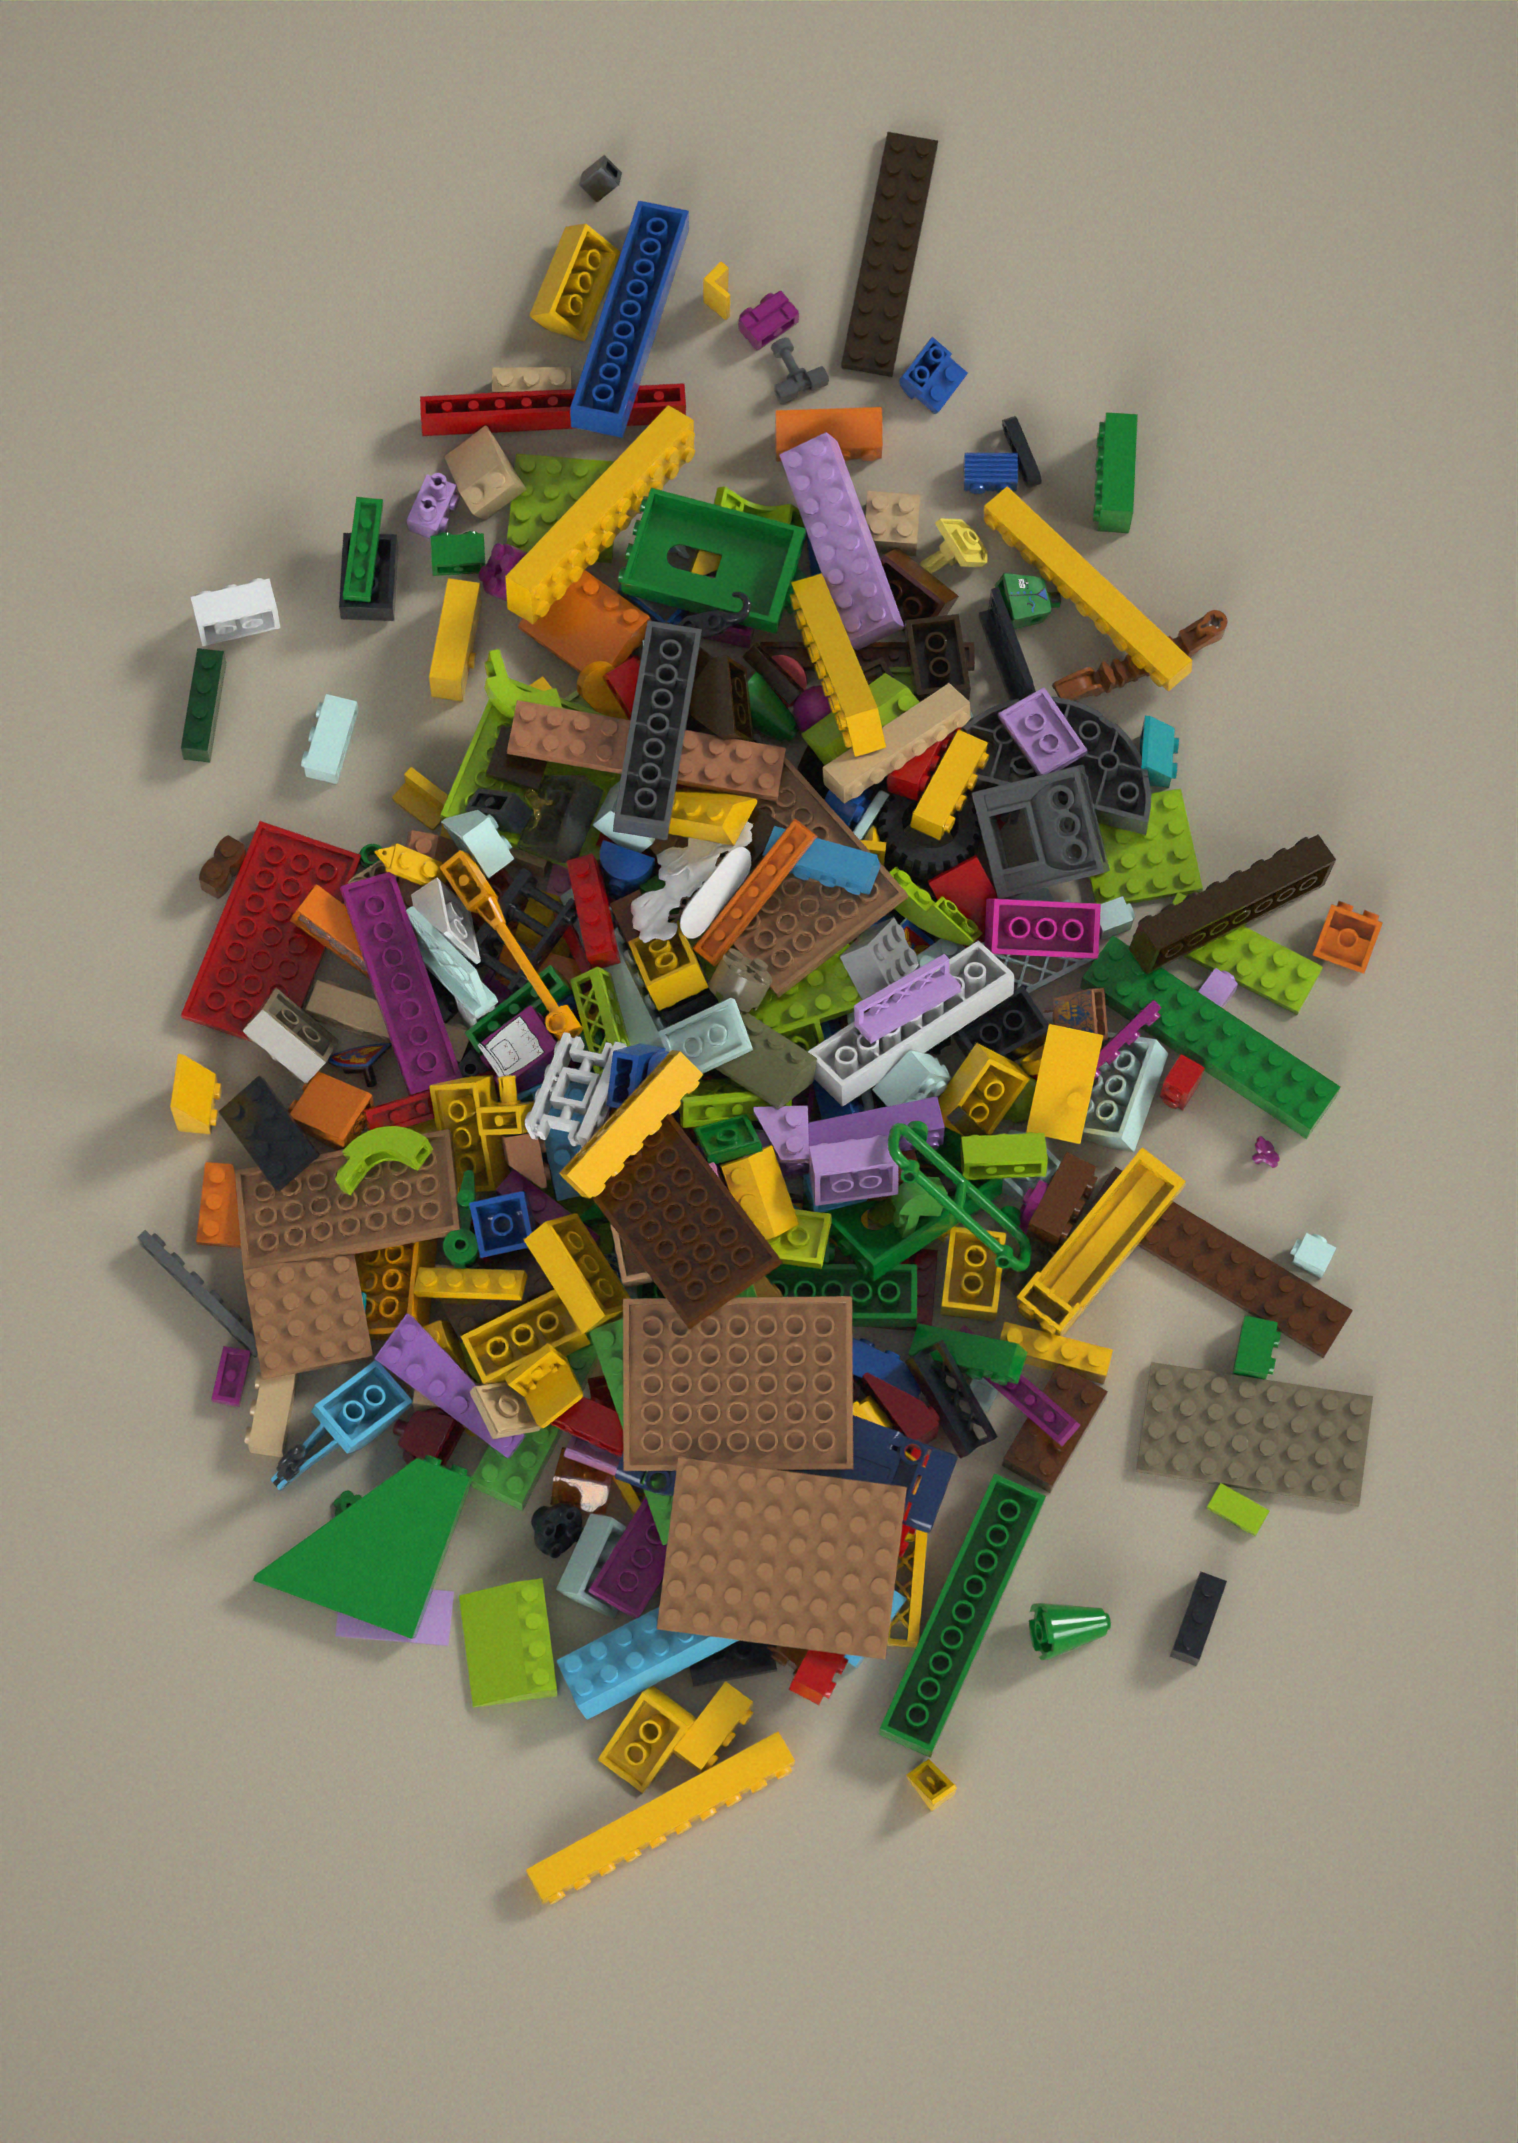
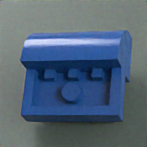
(932, 376)

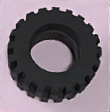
(919, 861)

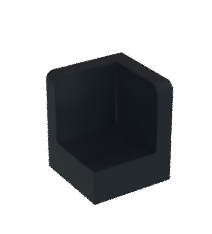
(600, 178)

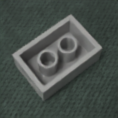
(879, 958)

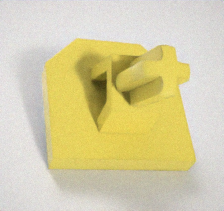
(960, 546)

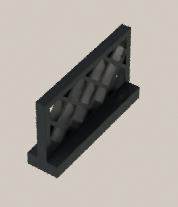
(1006, 648)

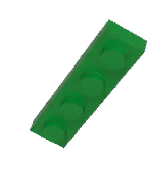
(363, 549)

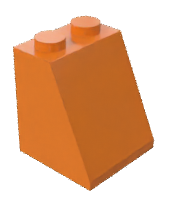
(331, 1110)

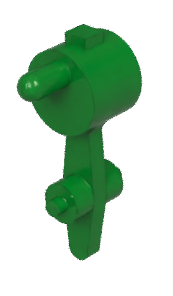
(461, 1245)

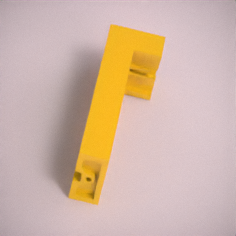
(1100, 1244)

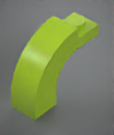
(783, 513)
(505, 694)
(377, 1146)

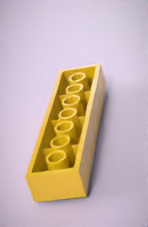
(837, 665)

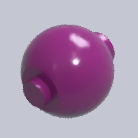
(810, 707)

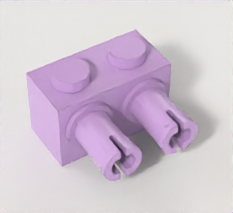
(433, 506)

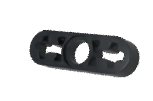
(1019, 444)

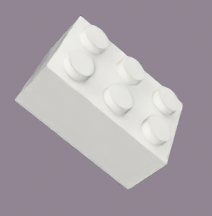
(235, 611)

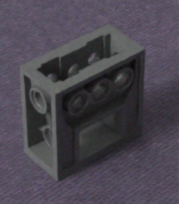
(1047, 831)

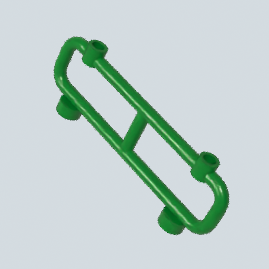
(1008, 1217)

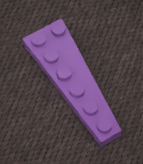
(433, 1372)

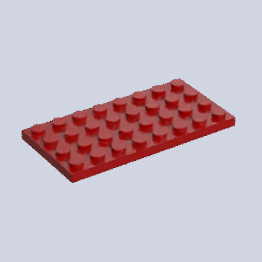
(255, 940)

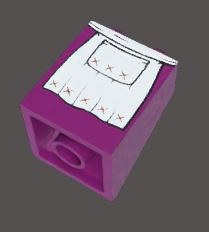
(521, 1049)

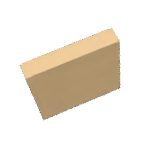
(503, 1410)

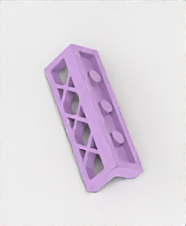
(907, 1002)

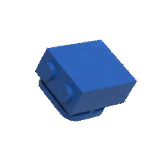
(630, 1069)

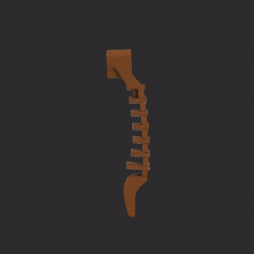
(1091, 683)

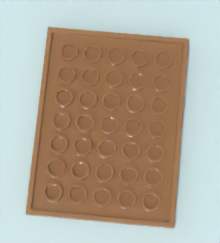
(803, 918)
(742, 1387)
(782, 1558)

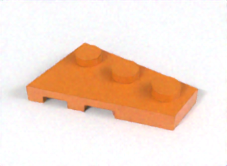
(219, 1208)

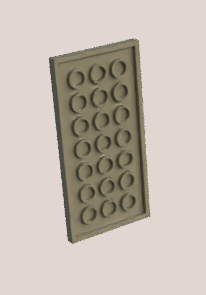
(1254, 1434)

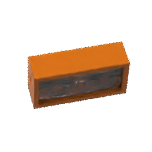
(330, 924)

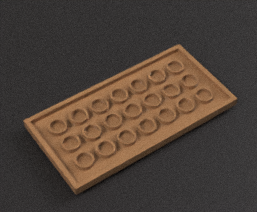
(320, 1221)

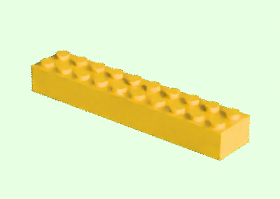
(599, 515)

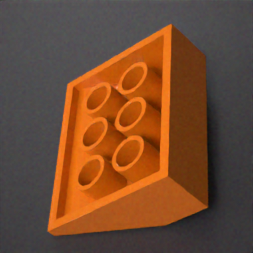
(589, 625)

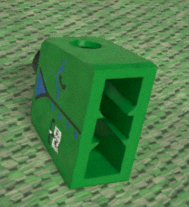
(1027, 599)

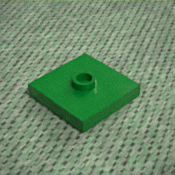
(727, 1139)

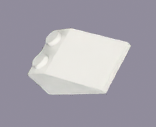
(448, 917)

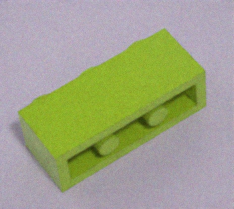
(1003, 1156)

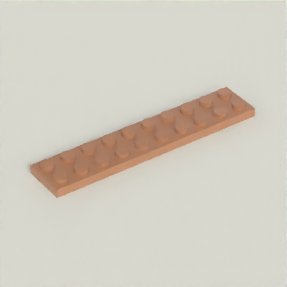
(601, 744)

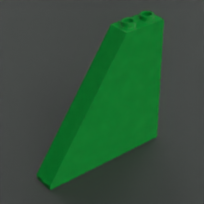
(381, 1551)

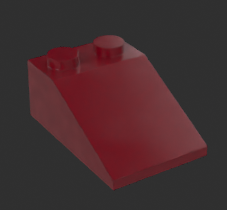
(906, 1412)

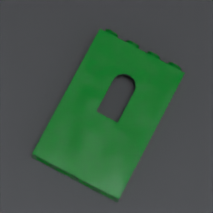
(755, 558)
(883, 1249)

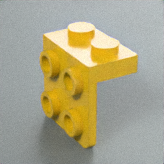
(546, 1384)

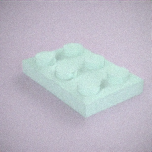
(709, 1036)

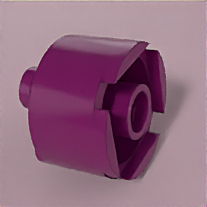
(500, 563)

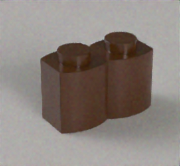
(218, 871)

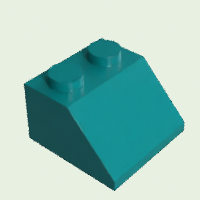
(1157, 751)

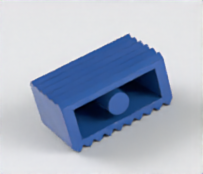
(990, 472)

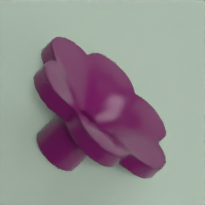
(1266, 1153)

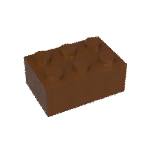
(1063, 1202)

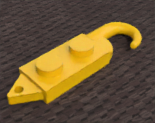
(410, 864)

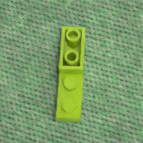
(936, 918)

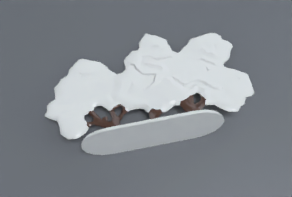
(684, 872)

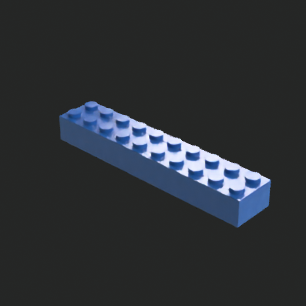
(629, 319)

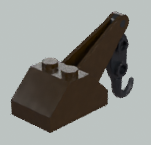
(720, 683)

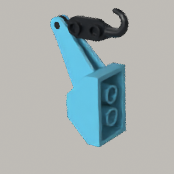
(352, 1416)

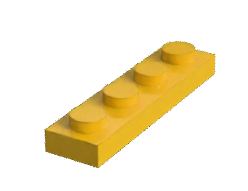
(470, 1283)

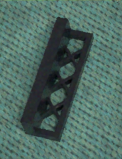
(945, 1400)

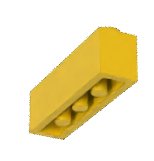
(949, 785)
(1051, 1350)

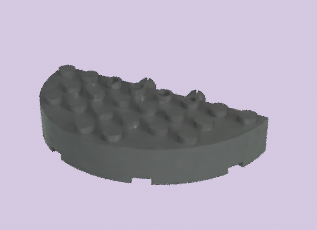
(1111, 764)

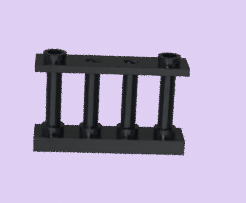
(521, 888)

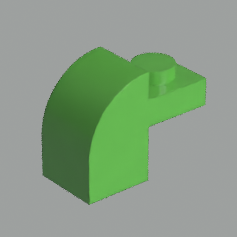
(914, 1202)

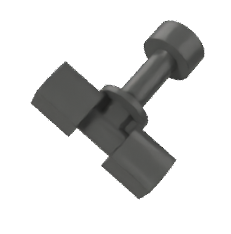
(798, 378)

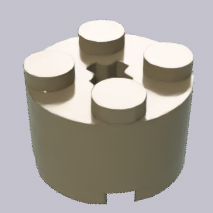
(741, 980)

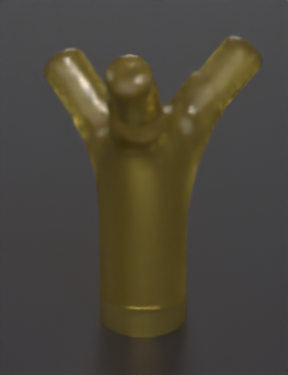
(536, 802)

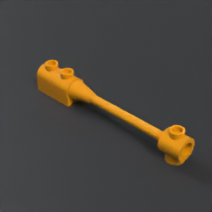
(480, 898)

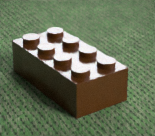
(1038, 1455)

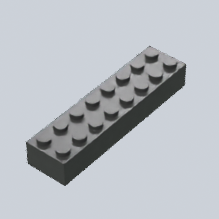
(657, 730)

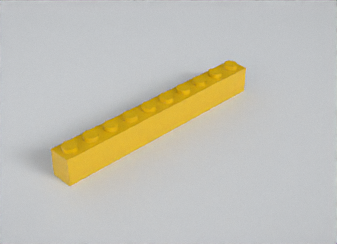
(1087, 589)
(661, 1817)

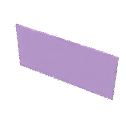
(433, 1628)

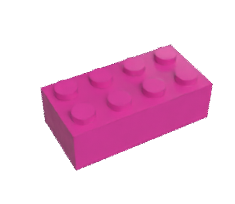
(1042, 928)

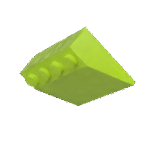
(508, 1643)

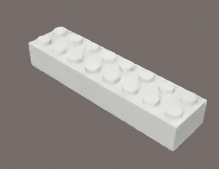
(853, 1065)

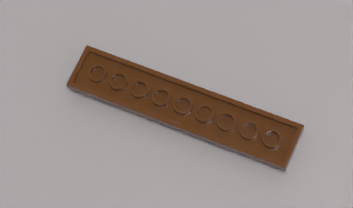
(1243, 1276)

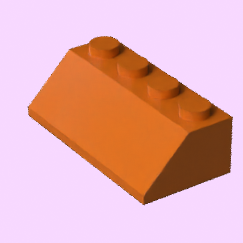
(854, 429)

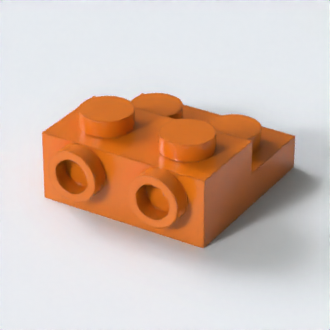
(1348, 937)

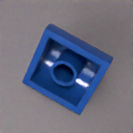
(624, 869)
(502, 1223)

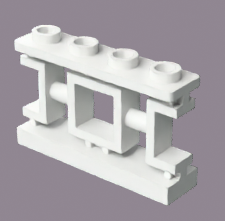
(556, 1083)

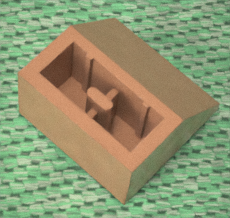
(525, 1157)

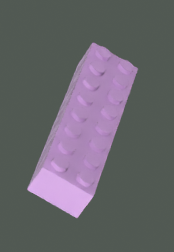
(842, 540)

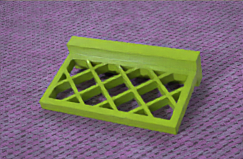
(721, 1103)

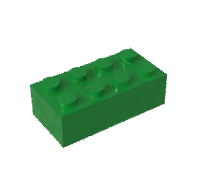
(1115, 472)

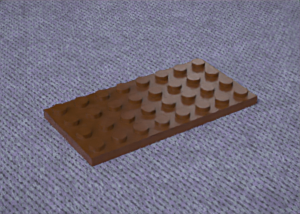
(685, 1225)

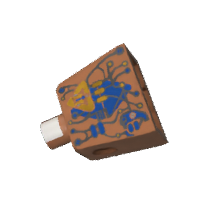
(1080, 1011)

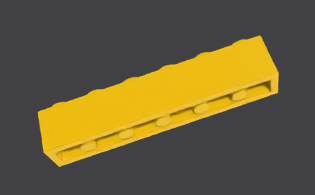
(631, 1124)

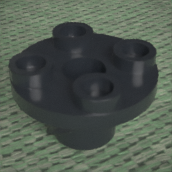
(556, 1528)

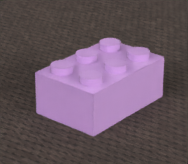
(852, 1170)

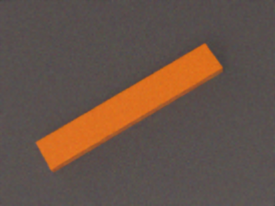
(755, 892)

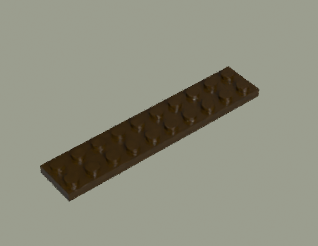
(889, 254)

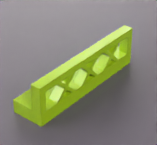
(608, 1014)

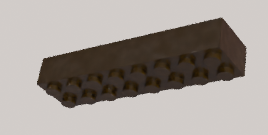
(1231, 903)

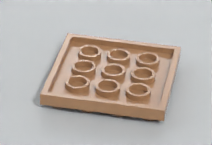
(307, 1315)

